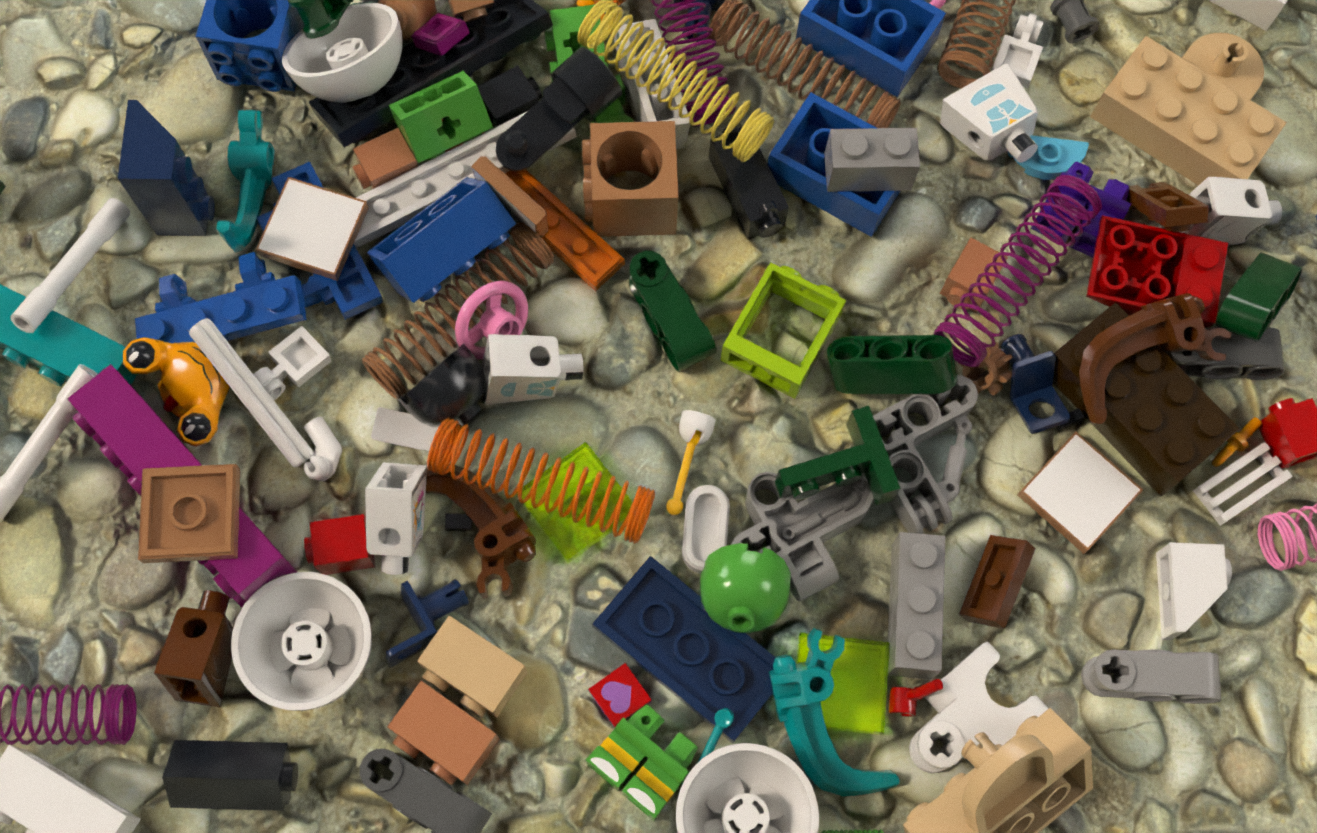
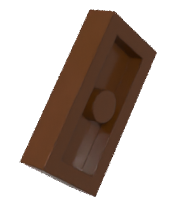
(997, 581)

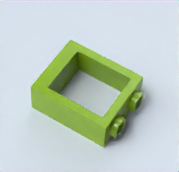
(764, 364)

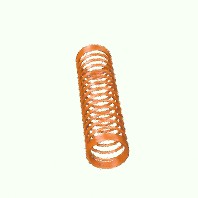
(445, 450)

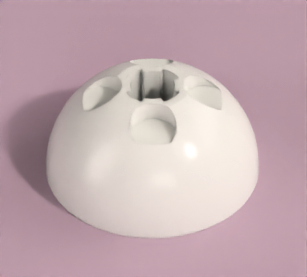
(349, 60)
(284, 624)
(763, 779)

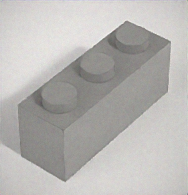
(916, 605)

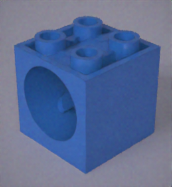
(253, 59)

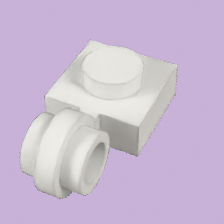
(1021, 50)
(297, 357)

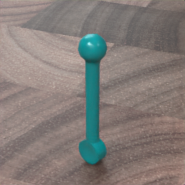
(723, 719)

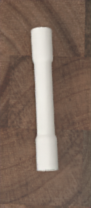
(45, 296)
(41, 440)

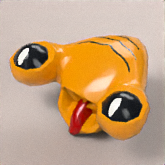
(187, 384)

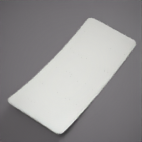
(402, 430)

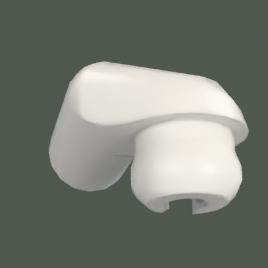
(326, 451)

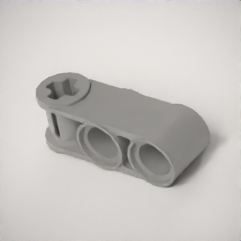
(1155, 676)

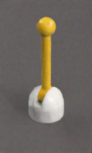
(695, 430)

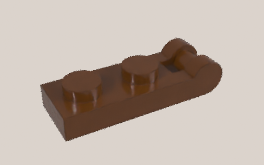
(1168, 206)

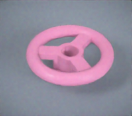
(494, 319)

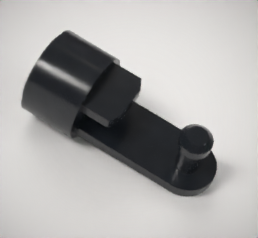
(579, 90)

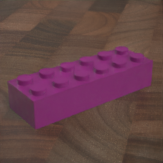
(139, 439)

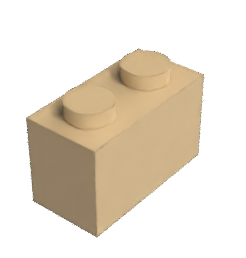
(472, 668)

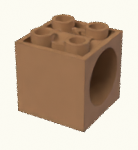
(631, 147)

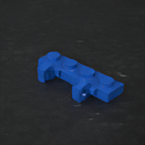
(355, 287)
(254, 307)

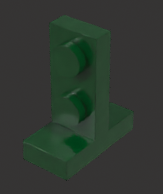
(846, 465)

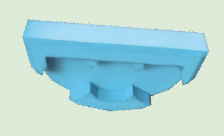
(1053, 157)

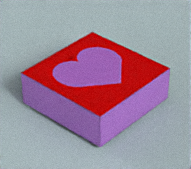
(619, 695)

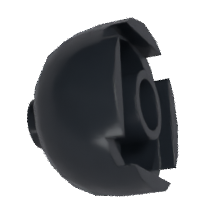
(448, 390)

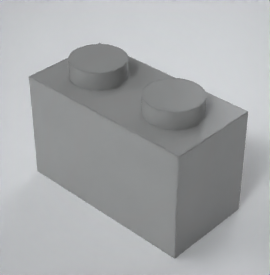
(871, 159)

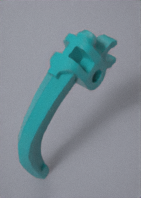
(252, 166)
(798, 698)

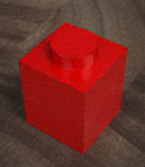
(1291, 431)
(338, 545)

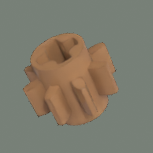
(997, 373)

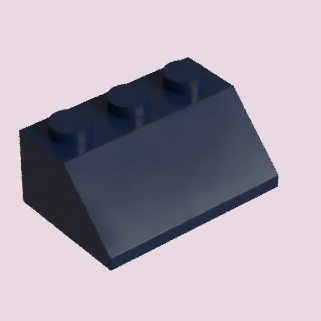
(162, 177)

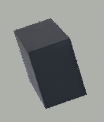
(1075, 417)
(457, 522)

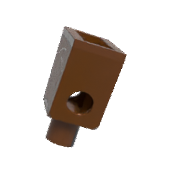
(198, 652)

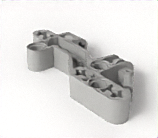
(801, 528)

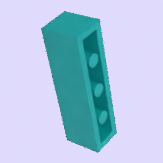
(56, 344)

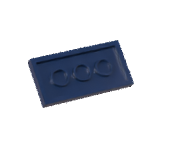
(676, 642)

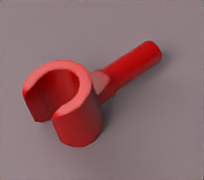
(904, 699)

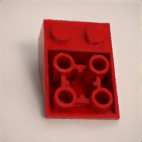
(1149, 264)

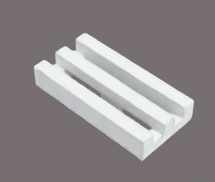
(1268, 465)

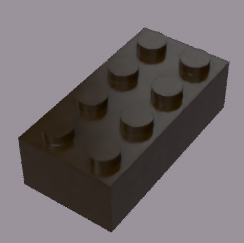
(1152, 407)

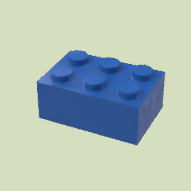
(873, 37)
(800, 166)
(442, 239)

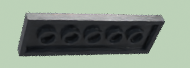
(489, 40)

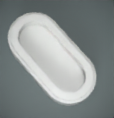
(704, 525)

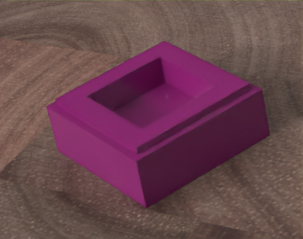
(440, 34)

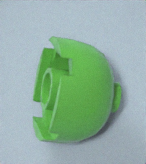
(744, 588)

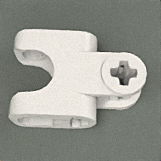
(967, 710)

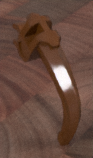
(1170, 323)
(501, 534)

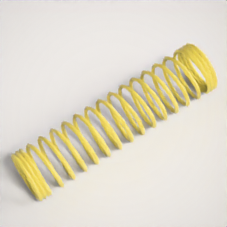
(755, 128)

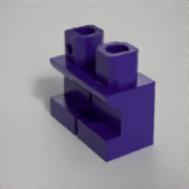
(1113, 205)

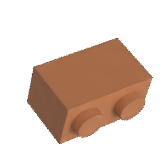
(443, 734)

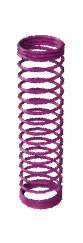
(684, 5)
(1061, 201)
(108, 710)

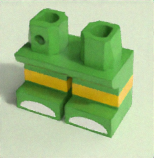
(631, 745)

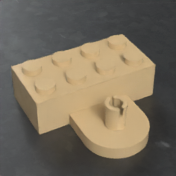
(1193, 107)
(1013, 784)

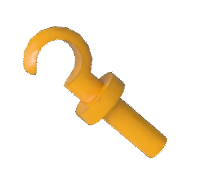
(1237, 442)

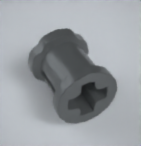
(1075, 19)

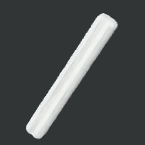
(251, 392)

